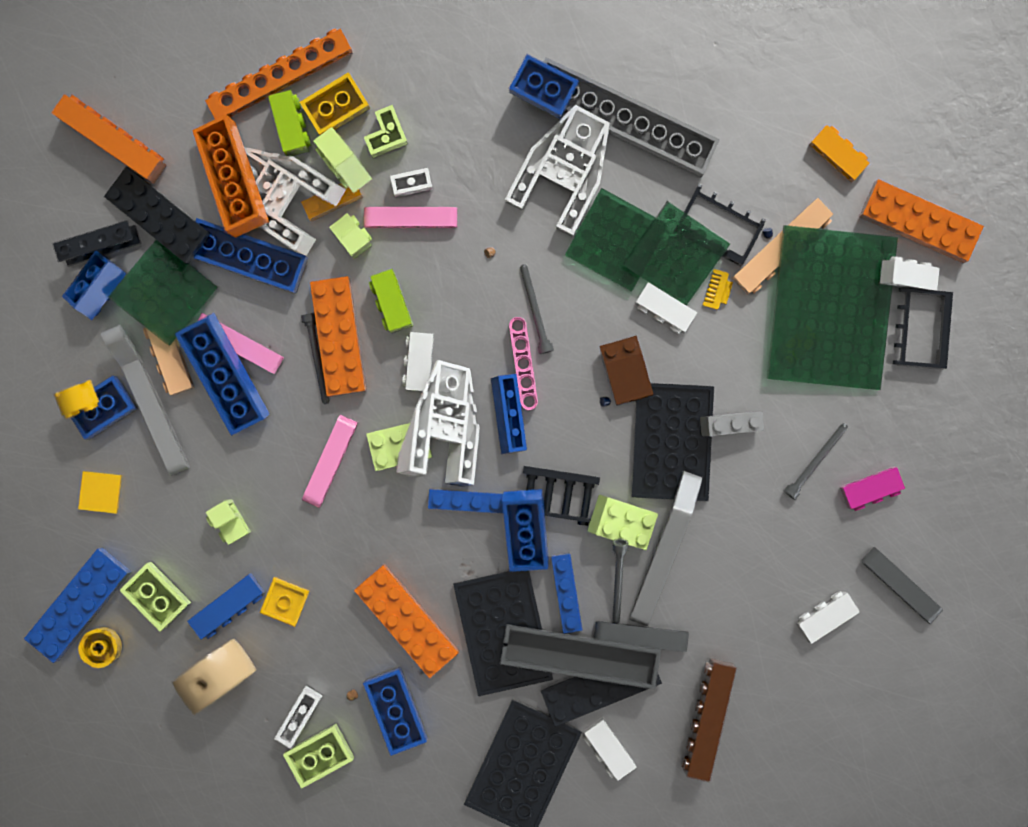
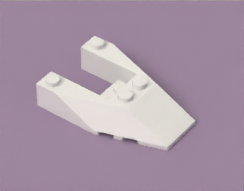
(570, 157)
(277, 183)
(446, 415)

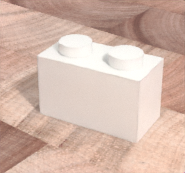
(411, 182)

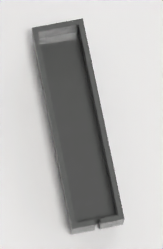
(581, 656)

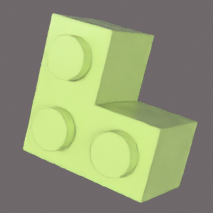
(389, 137)
(350, 235)
(228, 520)

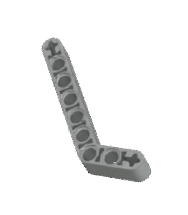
(146, 398)
(666, 548)

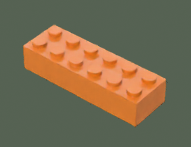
(105, 135)
(230, 176)
(921, 221)
(338, 336)
(407, 621)

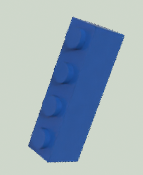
(508, 414)
(465, 501)
(566, 593)
(224, 607)

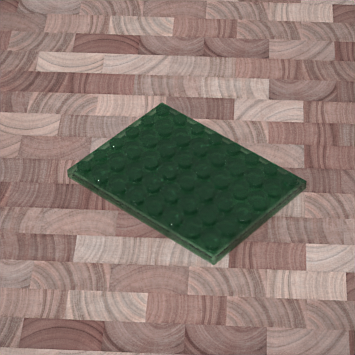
(831, 308)

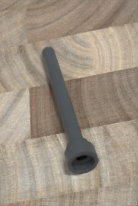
(310, 322)
(544, 344)
(794, 489)
(620, 547)

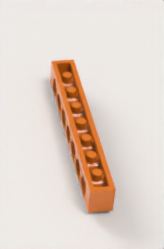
(289, 77)

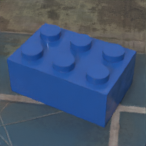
(543, 86)
(93, 285)
(112, 406)

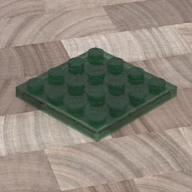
(609, 237)
(676, 253)
(162, 292)

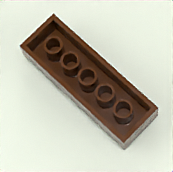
(709, 720)

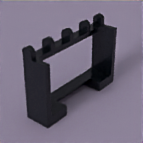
(729, 254)
(946, 309)

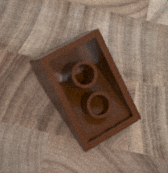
(626, 370)

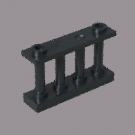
(104, 240)
(569, 479)

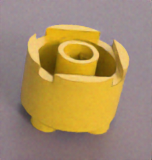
(76, 398)
(96, 657)

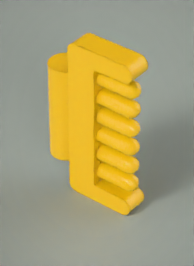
(722, 292)

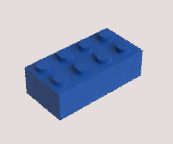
(525, 530)
(395, 711)

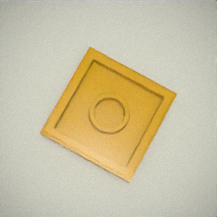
(100, 492)
(284, 601)

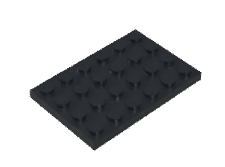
(671, 440)
(485, 610)
(522, 767)

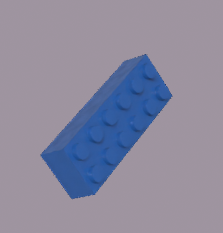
(252, 258)
(222, 374)
(77, 605)

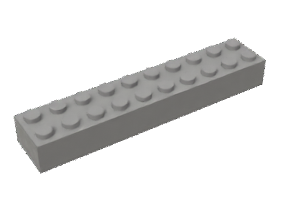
(642, 124)

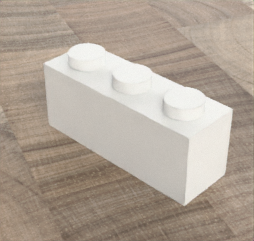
(909, 274)
(665, 308)
(418, 360)
(827, 616)
(298, 717)
(609, 749)

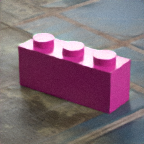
(872, 488)

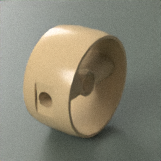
(214, 676)

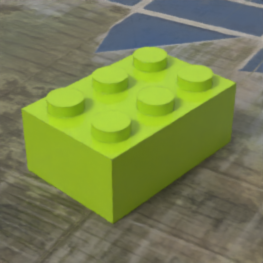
(290, 123)
(390, 301)

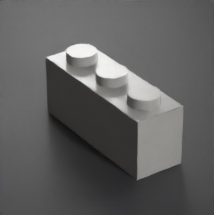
(732, 423)

